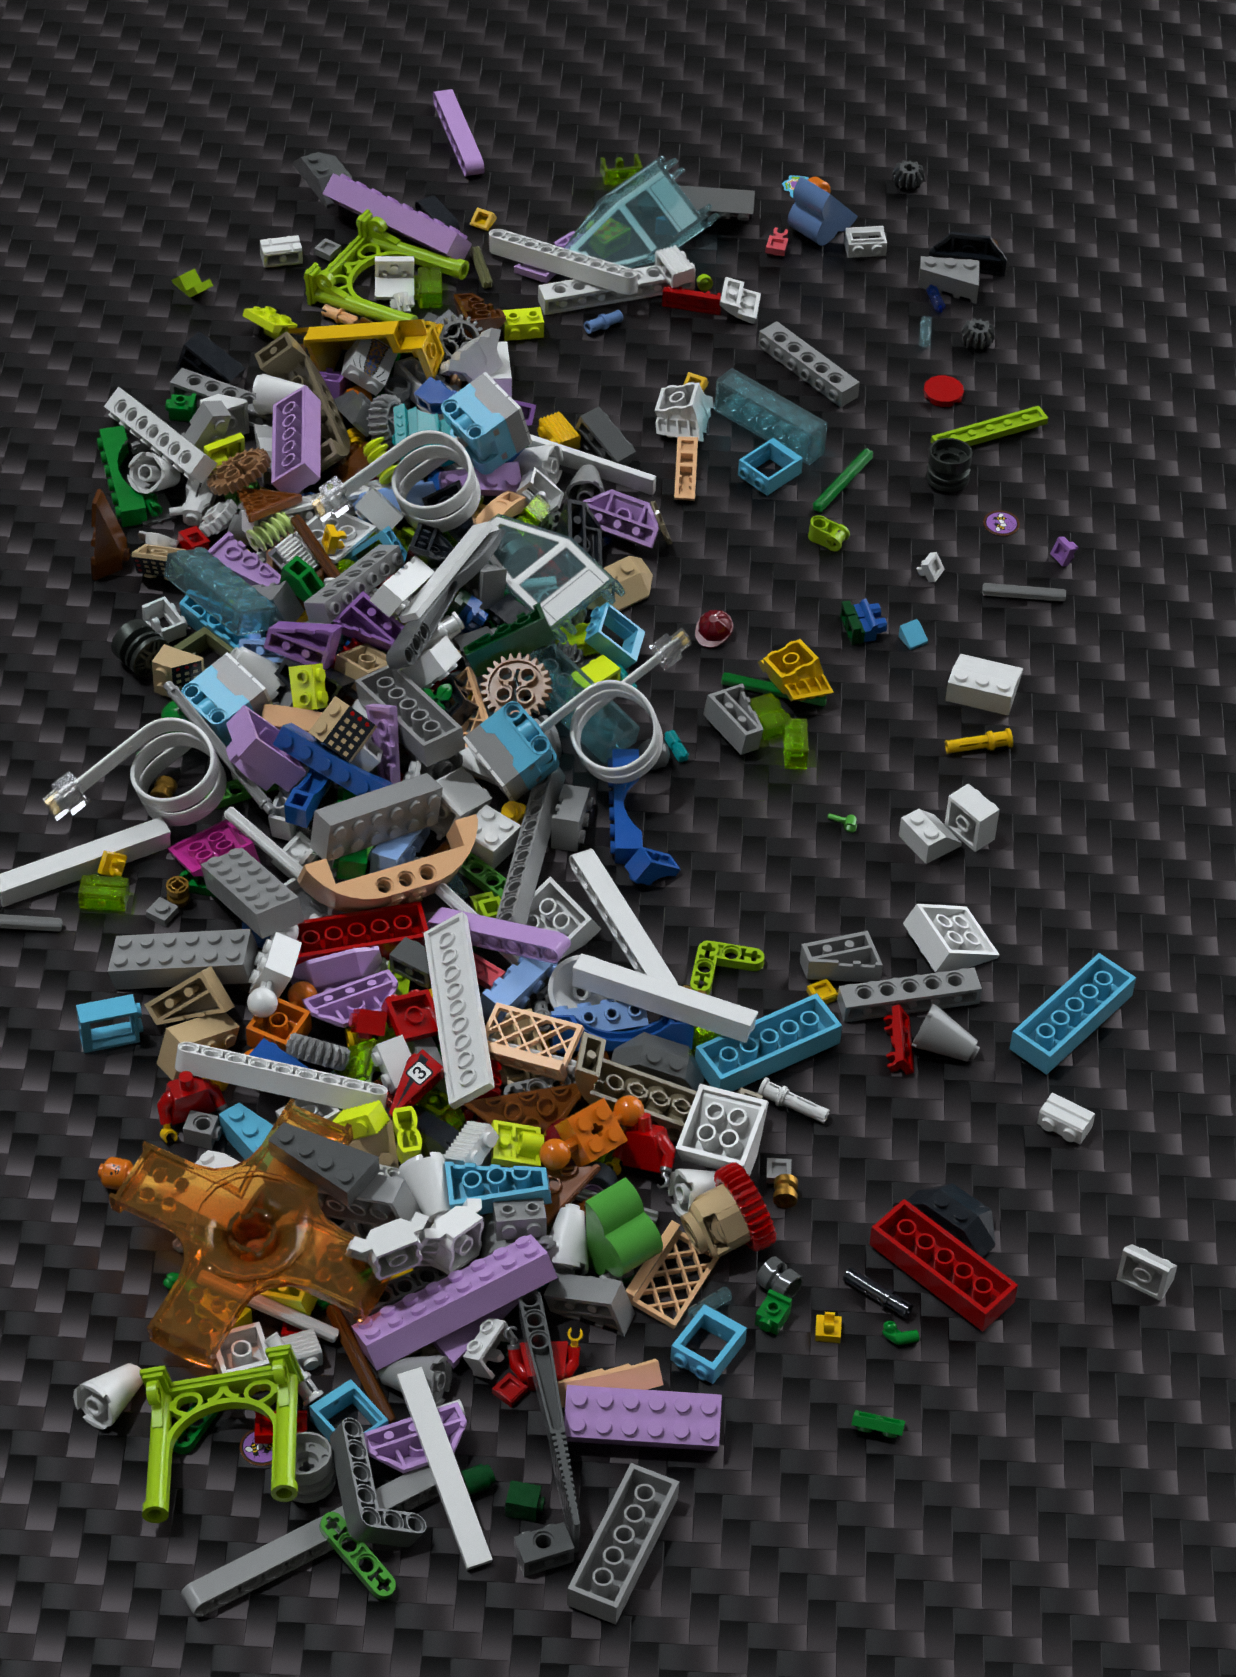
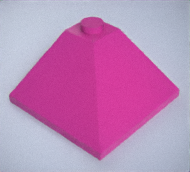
(210, 843)

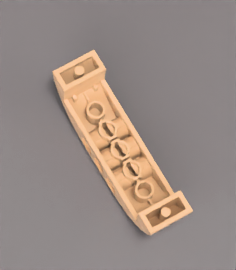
(395, 884)

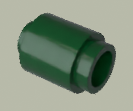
(478, 1478)

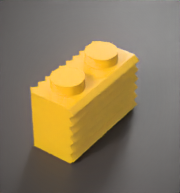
(558, 430)

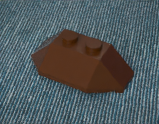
(351, 464)

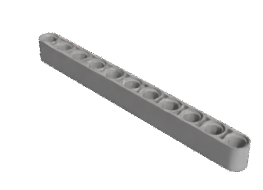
(530, 849)
(296, 1548)

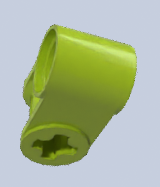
(826, 533)

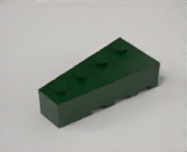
(522, 636)

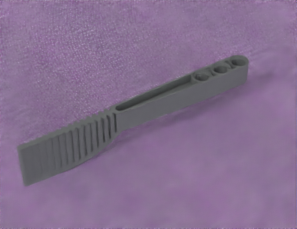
(418, 632)
(544, 1376)

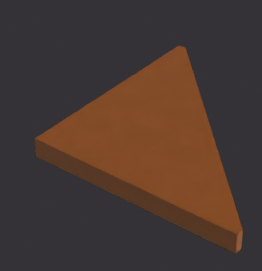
(262, 502)
(530, 1108)
(566, 1185)

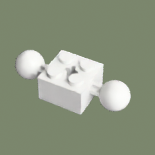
(273, 971)

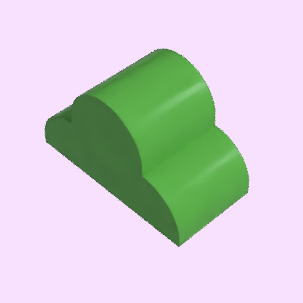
(619, 1230)

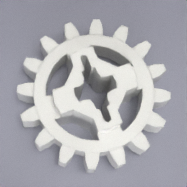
(218, 517)

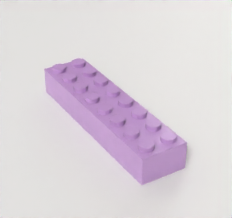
(399, 217)
(454, 1301)

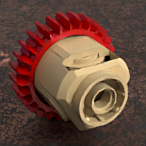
(729, 1215)

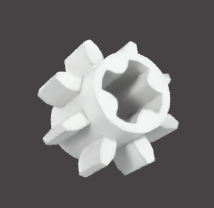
(402, 302)

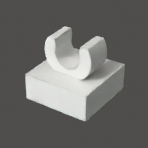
(931, 567)

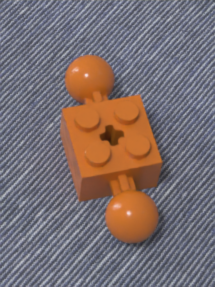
(287, 1019)
(591, 1133)

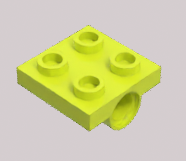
(272, 322)
(224, 448)
(516, 1144)

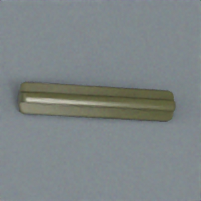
(481, 267)

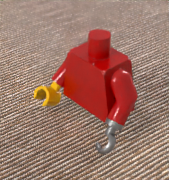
(187, 1094)
(646, 1149)
(565, 1358)

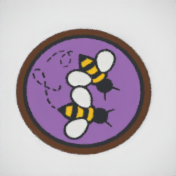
(1001, 523)
(255, 1453)

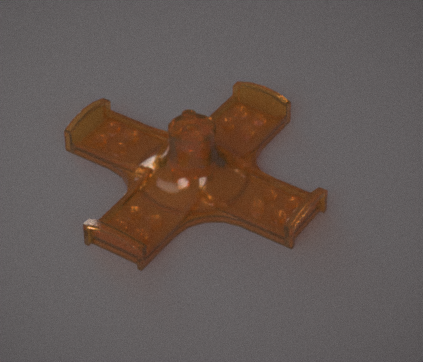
(241, 1236)

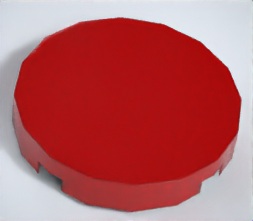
(943, 390)

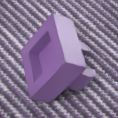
(1064, 551)

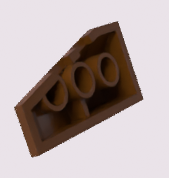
(474, 307)
(108, 539)

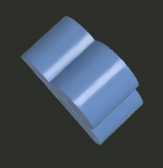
(818, 213)

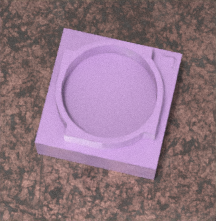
(256, 755)

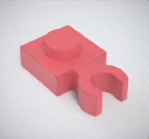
(777, 243)

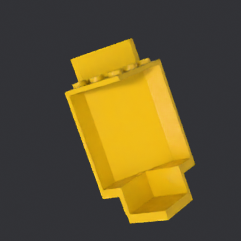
(403, 336)

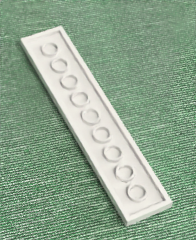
(458, 1011)

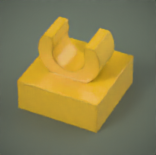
(331, 539)
(112, 864)
(828, 1328)

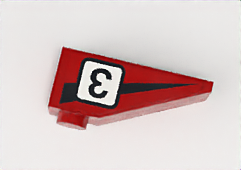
(418, 1078)

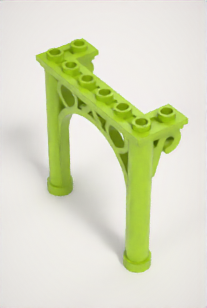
(370, 238)
(222, 1394)

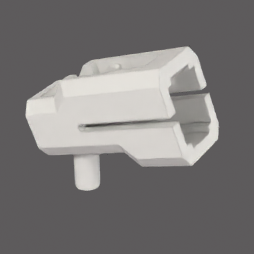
(197, 503)

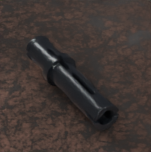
(885, 1297)

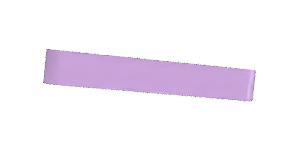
(458, 132)
(510, 936)

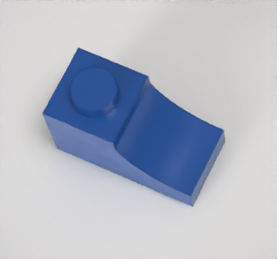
(650, 865)

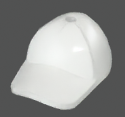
(157, 539)

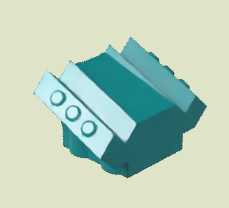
(413, 421)

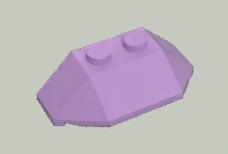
(625, 517)
(338, 968)
(338, 1003)
(399, 1443)

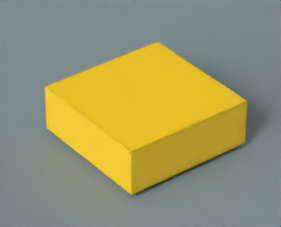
(824, 990)

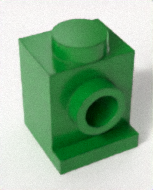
(181, 407)
(773, 1312)

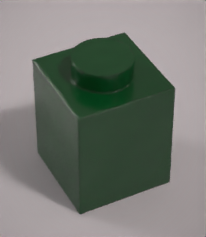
(524, 1501)

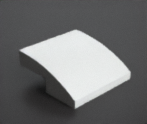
(739, 301)

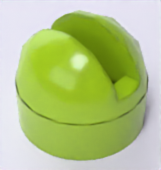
(704, 284)

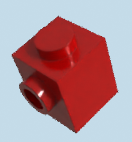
(368, 1023)

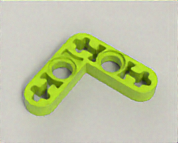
(718, 958)

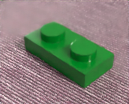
(888, 1426)

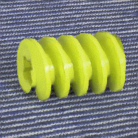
(374, 450)

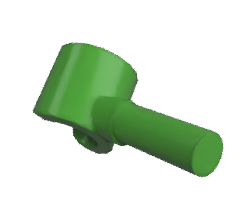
(849, 822)

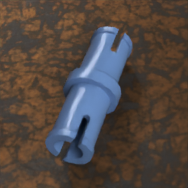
(603, 321)

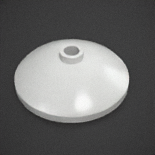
(561, 989)

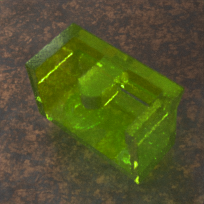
(619, 173)
(535, 511)
(795, 744)

